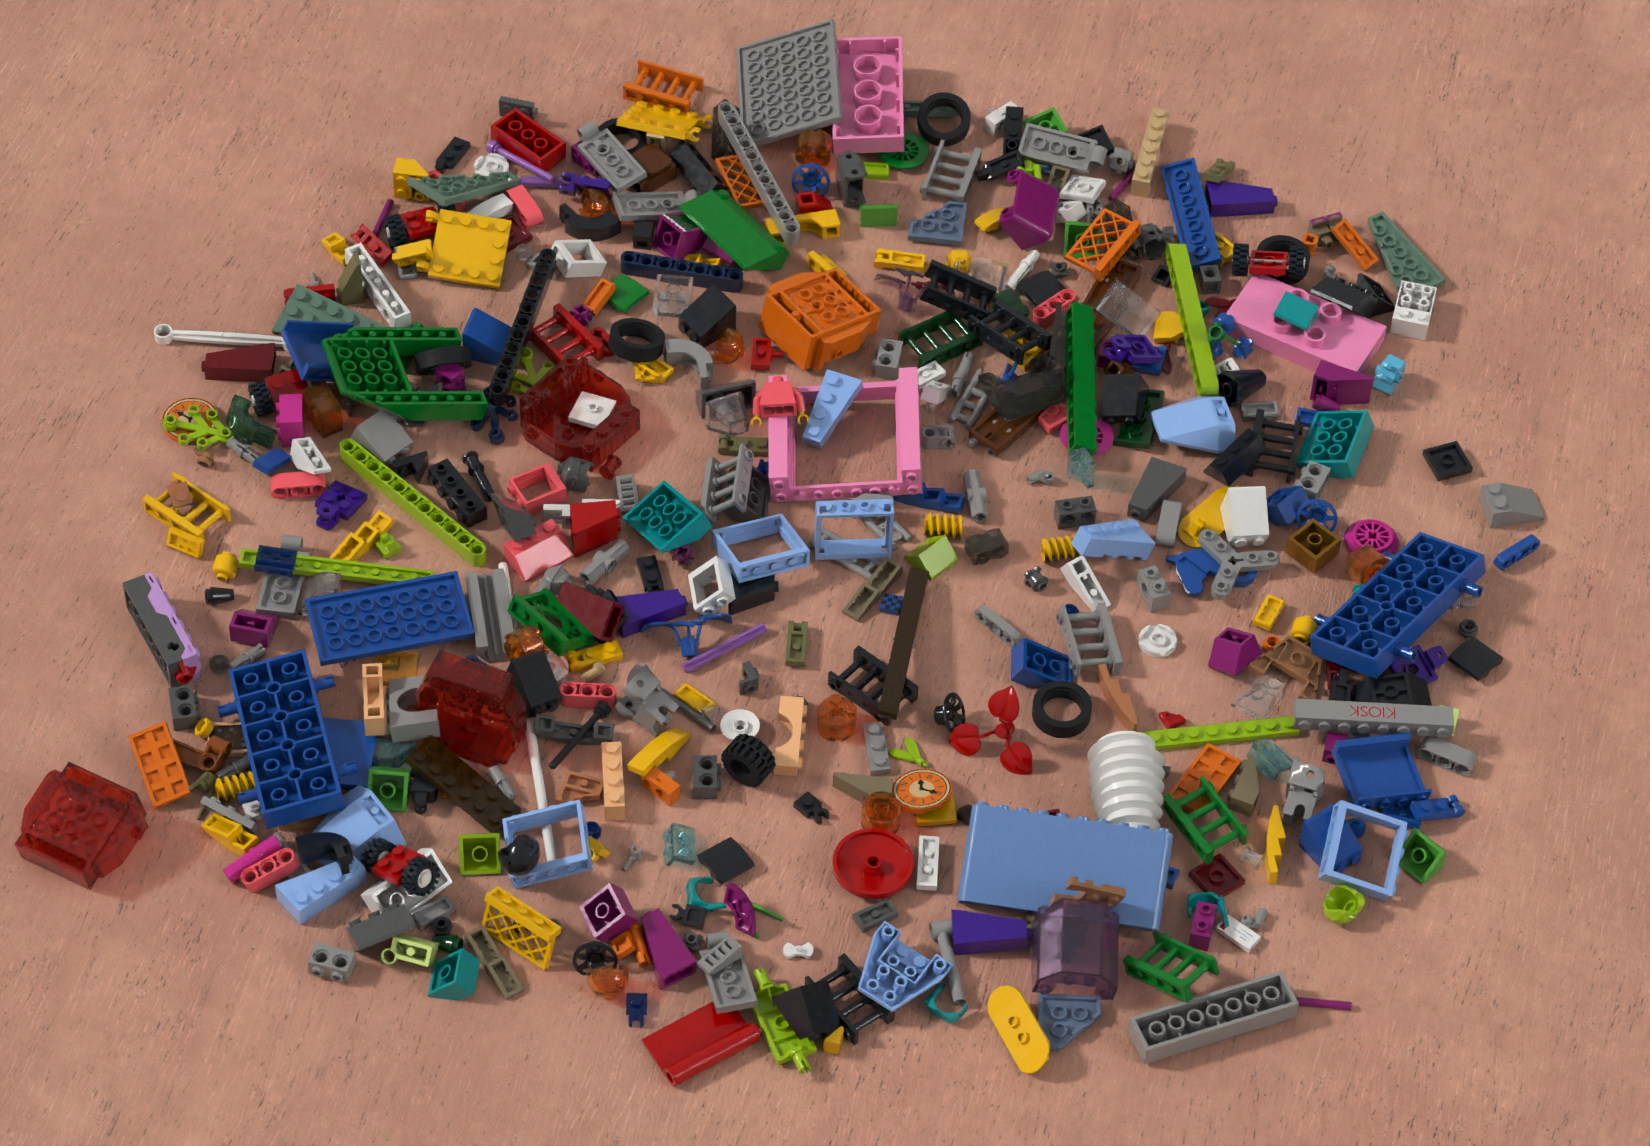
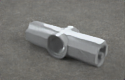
(975, 496)
(604, 562)

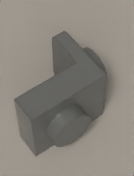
(750, 681)

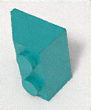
(454, 976)

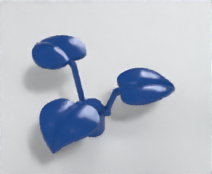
(689, 645)

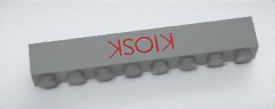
(1373, 718)

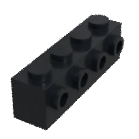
(696, 168)
(457, 493)

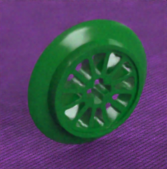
(914, 153)

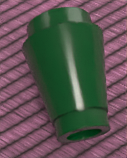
(448, 943)

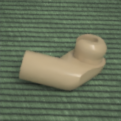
(597, 670)

